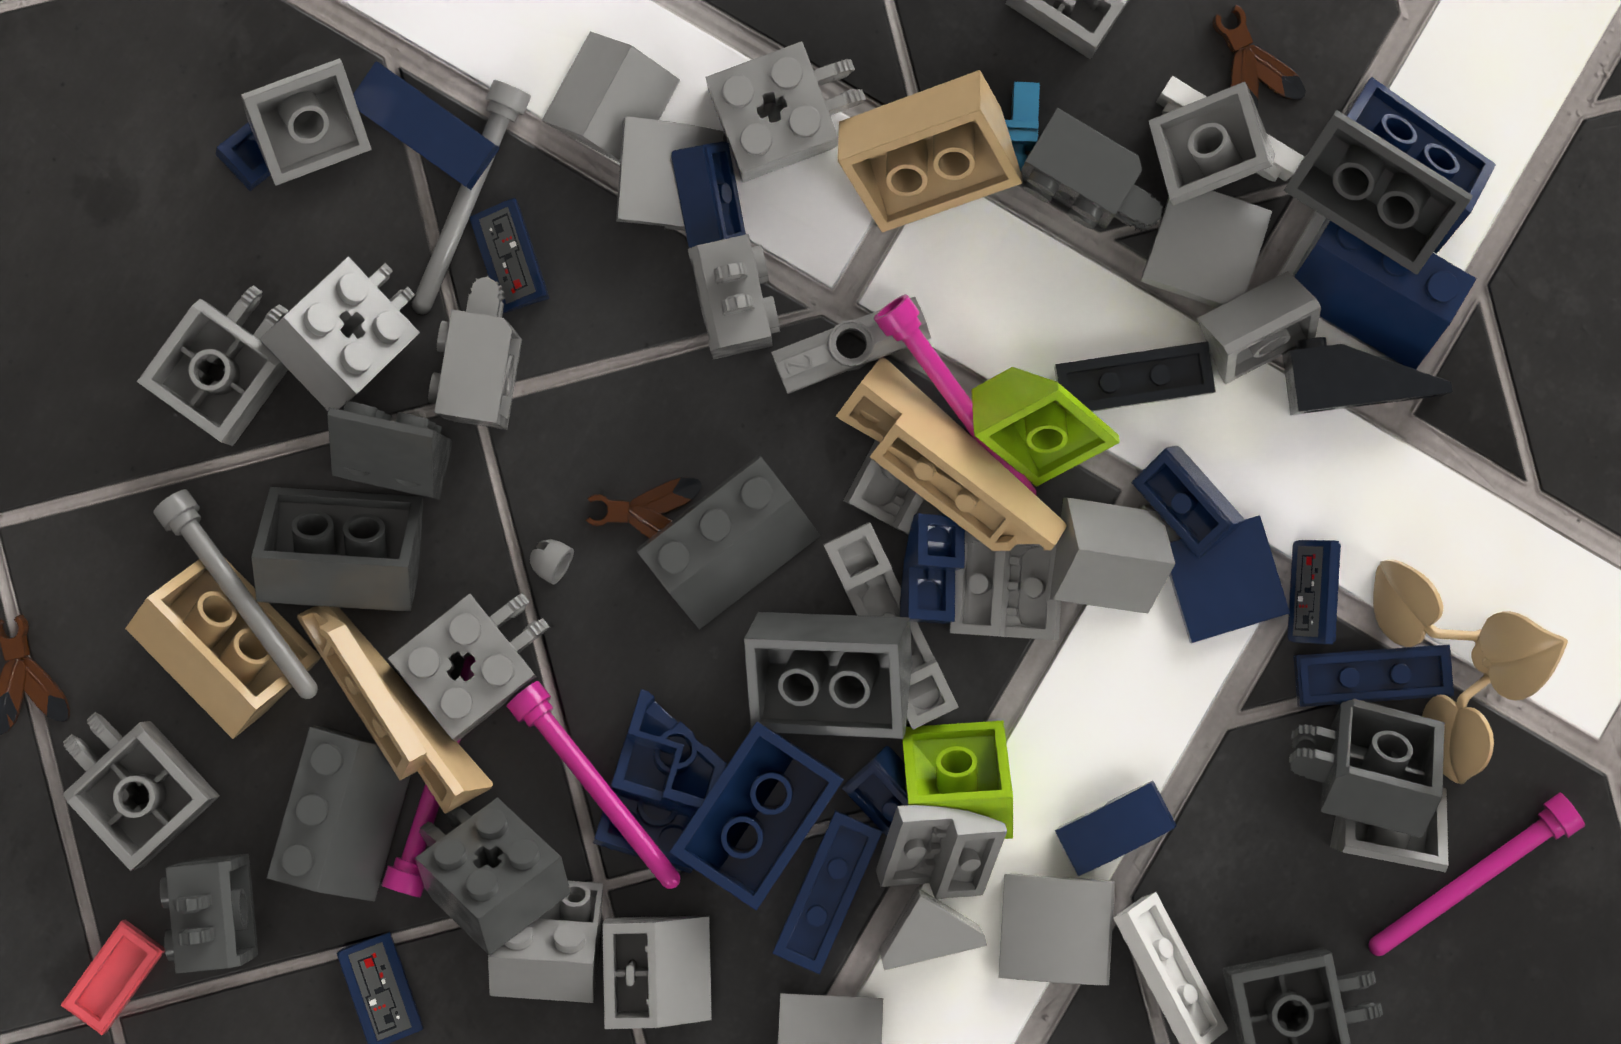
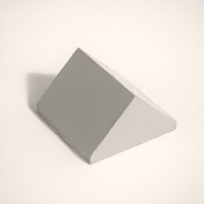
(604, 87)
(306, 122)
(1211, 143)
(1259, 325)
(1111, 556)
(1396, 847)
(927, 932)

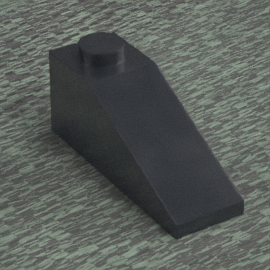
(1346, 377)

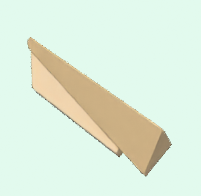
(946, 463)
(392, 711)

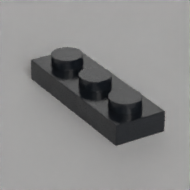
(1139, 377)

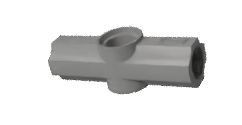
(818, 356)

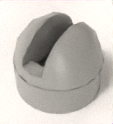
(551, 560)

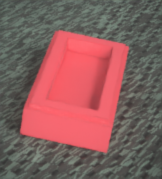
(113, 977)

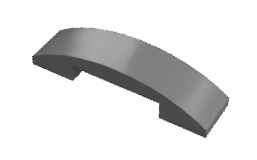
(876, 592)

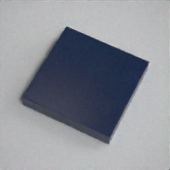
(1229, 584)

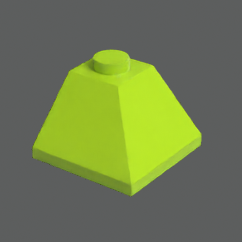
(1037, 425)
(960, 769)

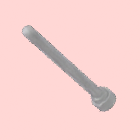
(504, 107)
(181, 516)

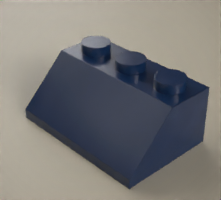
(1424, 140)
(1379, 298)
(757, 815)

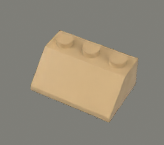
(929, 152)
(212, 650)

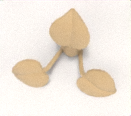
(1508, 650)

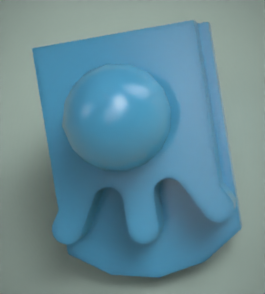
(1024, 119)

